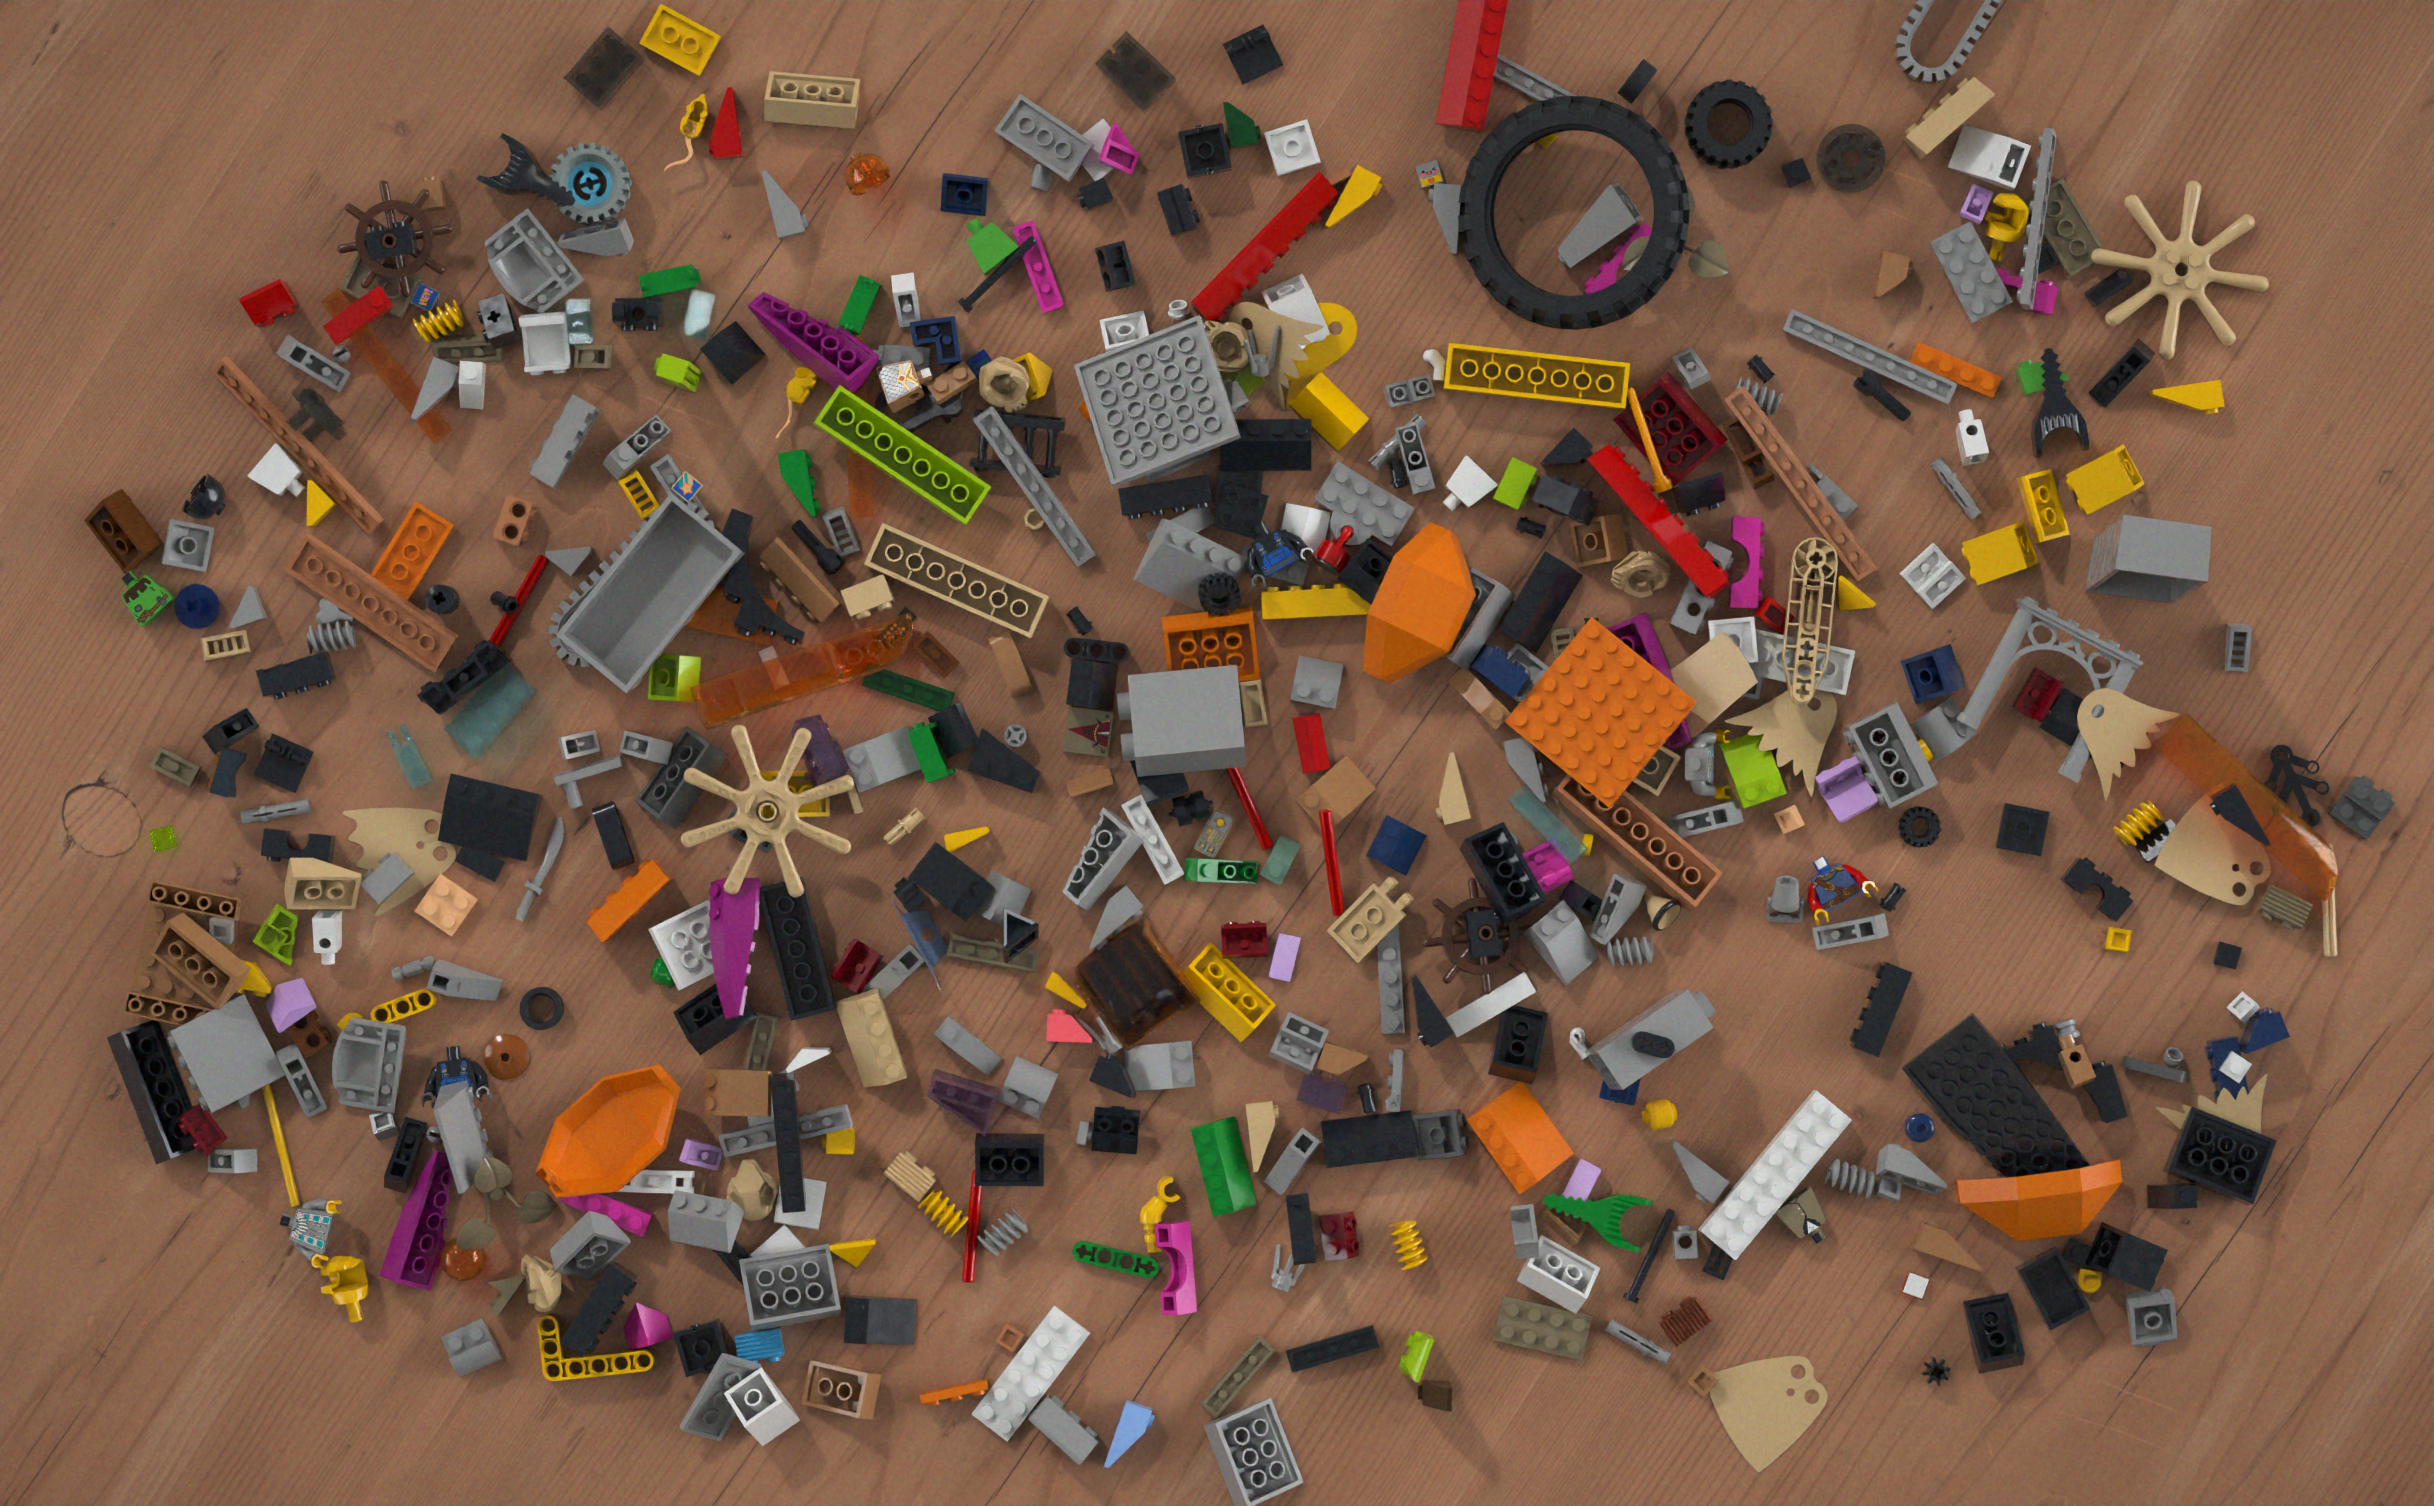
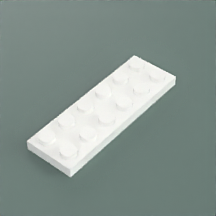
(1770, 665)
(1030, 1373)

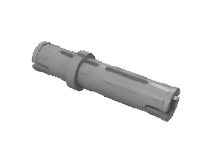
(1392, 446)
(1950, 480)
(301, 807)
(1661, 1356)

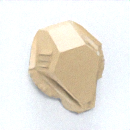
(1228, 345)
(1004, 384)
(1641, 573)
(752, 1190)
(542, 1283)

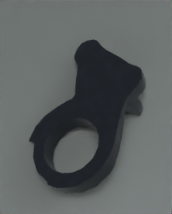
(927, 408)

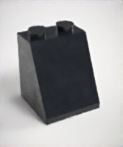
(1092, 684)
(1160, 787)
(2126, 1257)

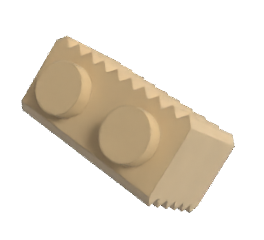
(910, 1176)

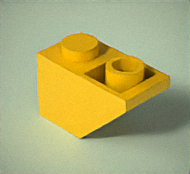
(256, 981)
(839, 1141)

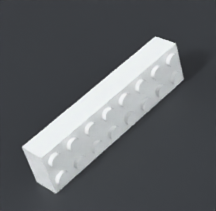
(1774, 1174)

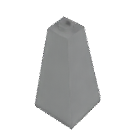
(1605, 221)

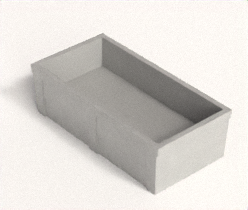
(2149, 559)
(649, 593)

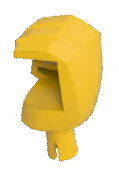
(2008, 225)
(347, 1284)

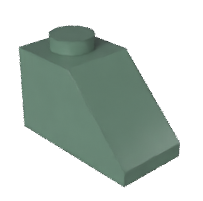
(1280, 859)

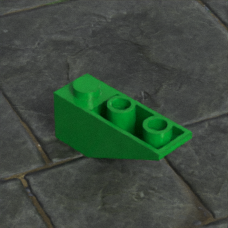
(796, 473)
(1221, 870)

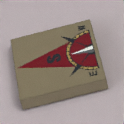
(1088, 731)

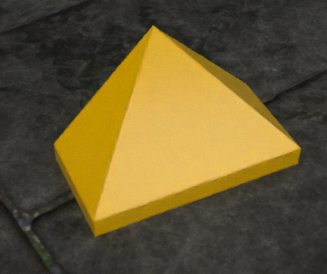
(1038, 374)
(1850, 596)
(853, 1251)

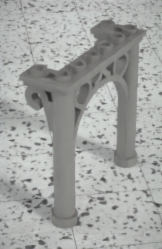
(2007, 653)

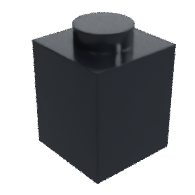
(1095, 195)

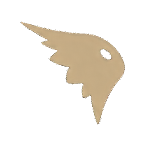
(1287, 349)
(1794, 730)
(2117, 731)
(2242, 1111)

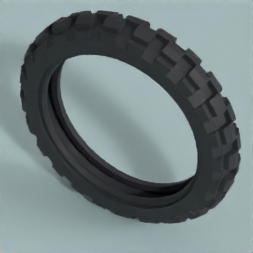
(1667, 233)

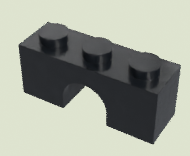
(277, 846)
(2113, 900)

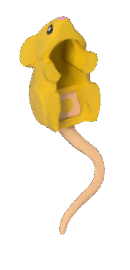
(692, 125)
(798, 391)

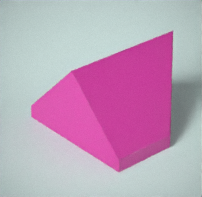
(1118, 151)
(646, 1327)

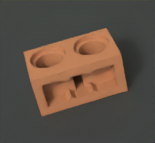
(508, 518)

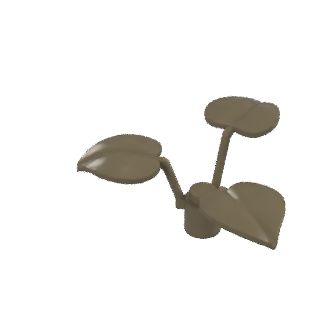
(1707, 260)
(492, 1178)

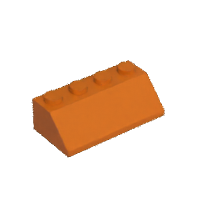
(629, 900)

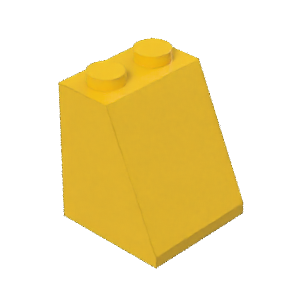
(2104, 479)
(1999, 553)

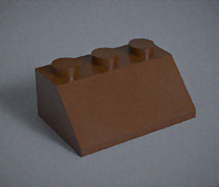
(123, 531)

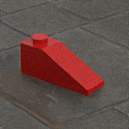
(726, 132)
(358, 315)

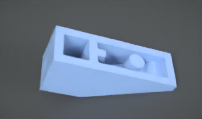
(1129, 1429)

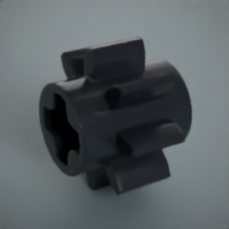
(1941, 1374)

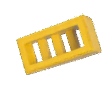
(628, 477)
(958, 839)
(1061, 988)

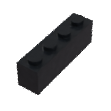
(1166, 495)
(1881, 1008)

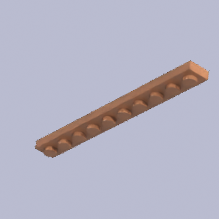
(297, 445)
(1800, 483)

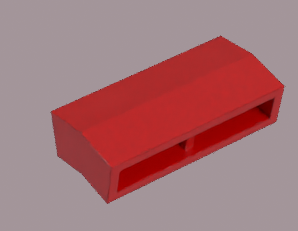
(1311, 743)

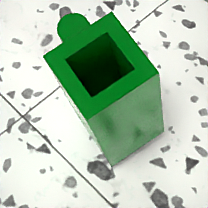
(669, 281)
(859, 305)
(929, 752)

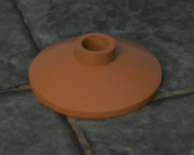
(518, 1055)

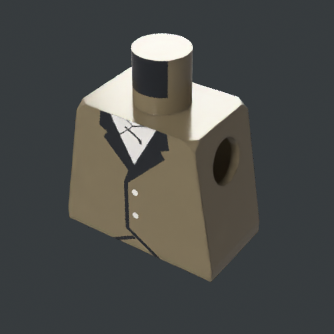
(1803, 1215)

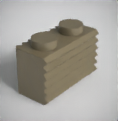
(2285, 907)

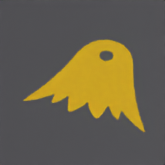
(1325, 352)

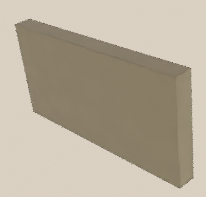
(2068, 230)

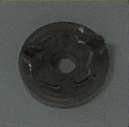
(1869, 151)
(314, 407)

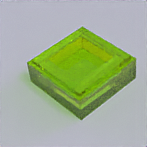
(1247, 381)
(163, 838)

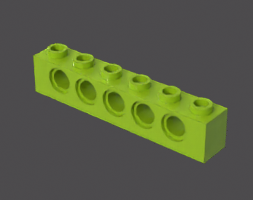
(677, 372)

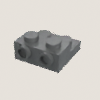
(2362, 806)
(1440, 1134)

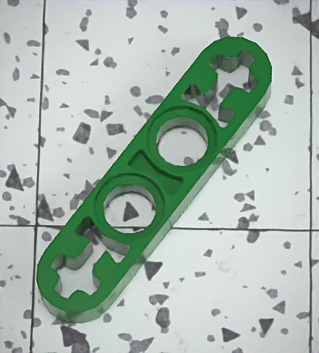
(1116, 1255)

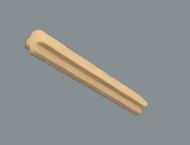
(2329, 925)

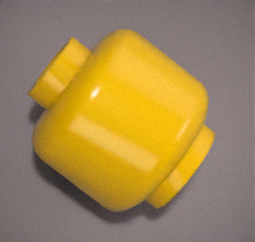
(1659, 1114)

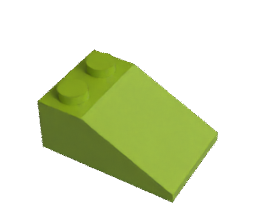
(1752, 770)

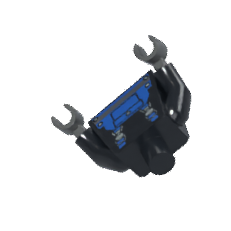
(1273, 552)
(455, 1071)

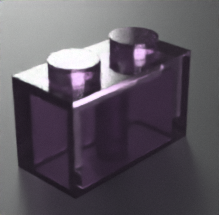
(1321, 1092)

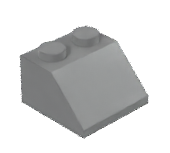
(1316, 682)

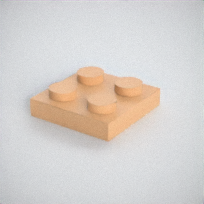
(446, 905)

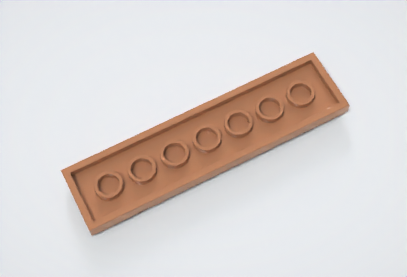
(371, 602)

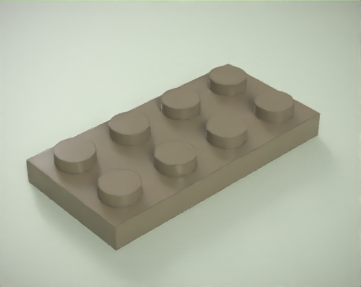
(1542, 1327)

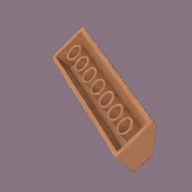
(1644, 842)

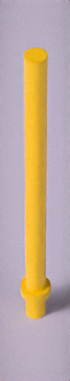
(280, 1144)

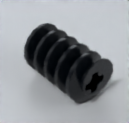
(447, 607)

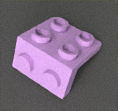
(1846, 790)

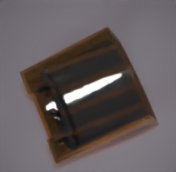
(1134, 983)

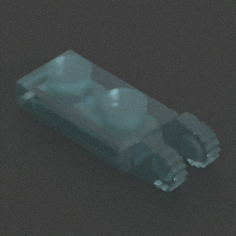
(410, 759)

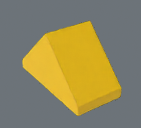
(318, 503)

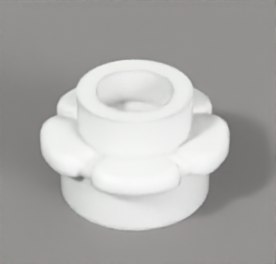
(1178, 309)

